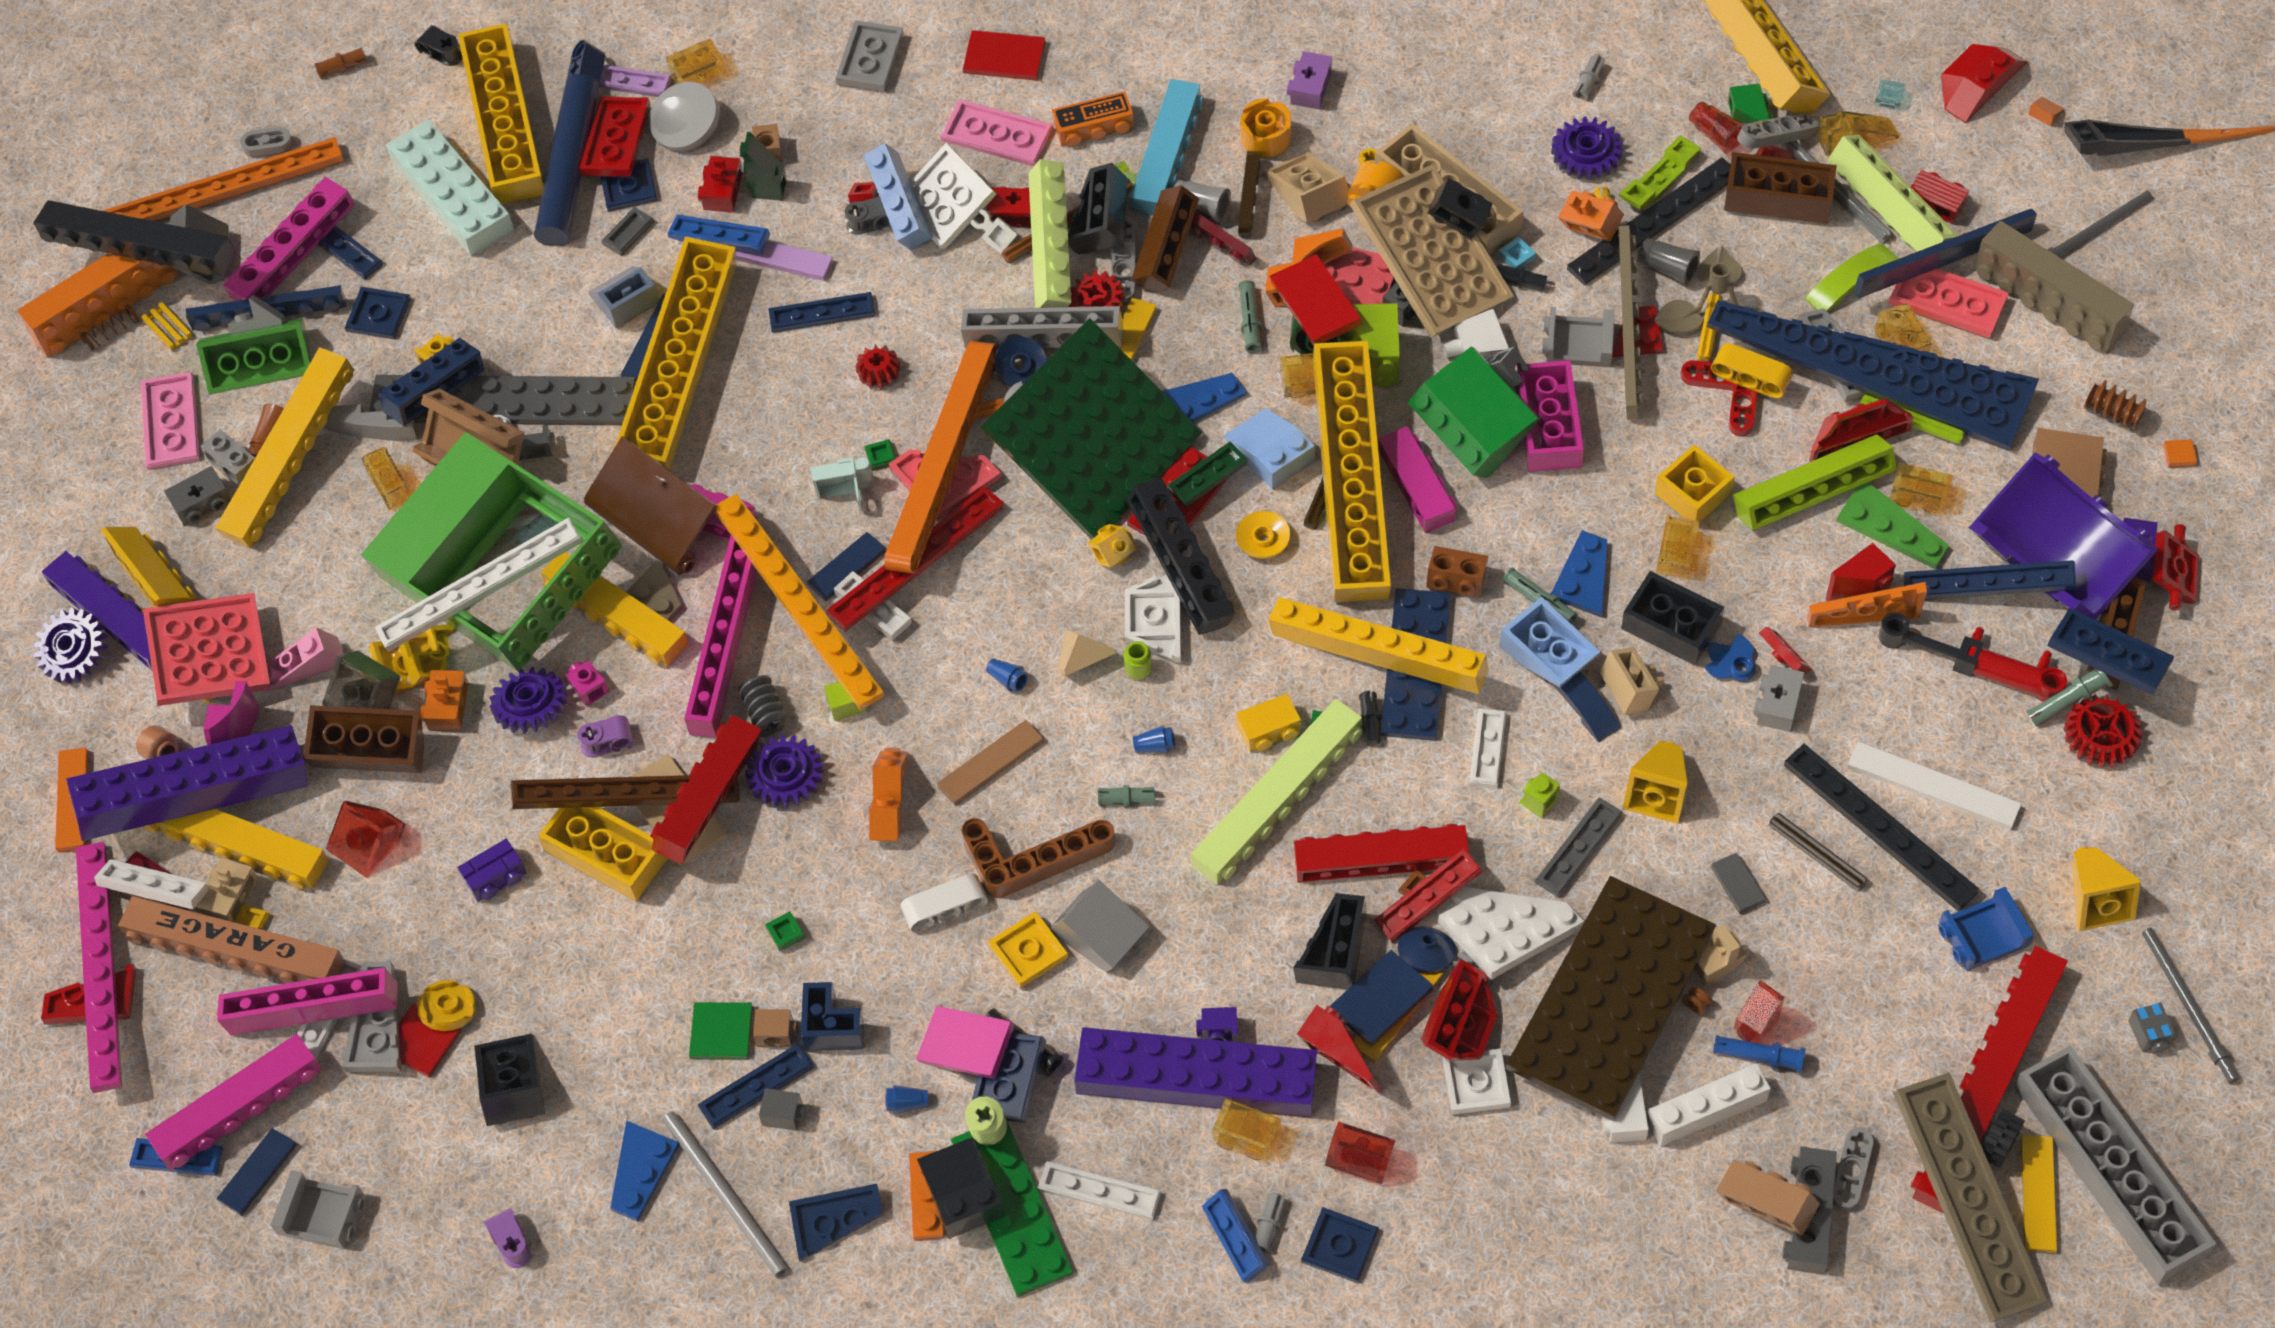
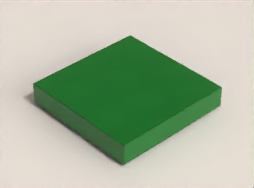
(720, 1030)

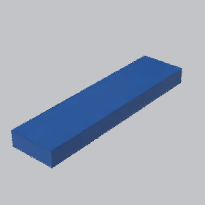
(741, 236)

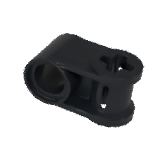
(439, 46)

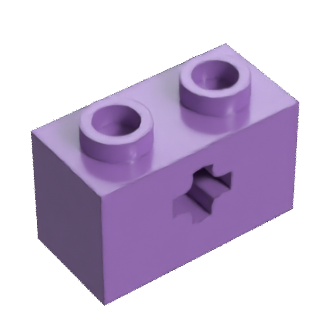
(1310, 80)

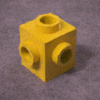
(1112, 545)

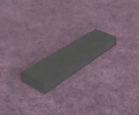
(1578, 847)

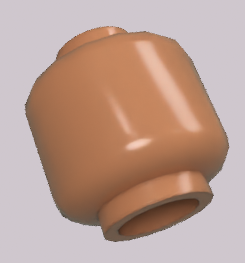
(156, 742)

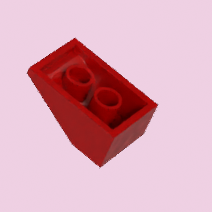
(1329, 1036)

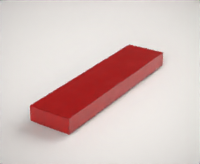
(1428, 895)

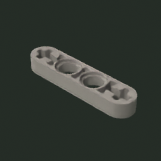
(1778, 130)
(1126, 261)

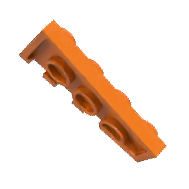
(1869, 607)

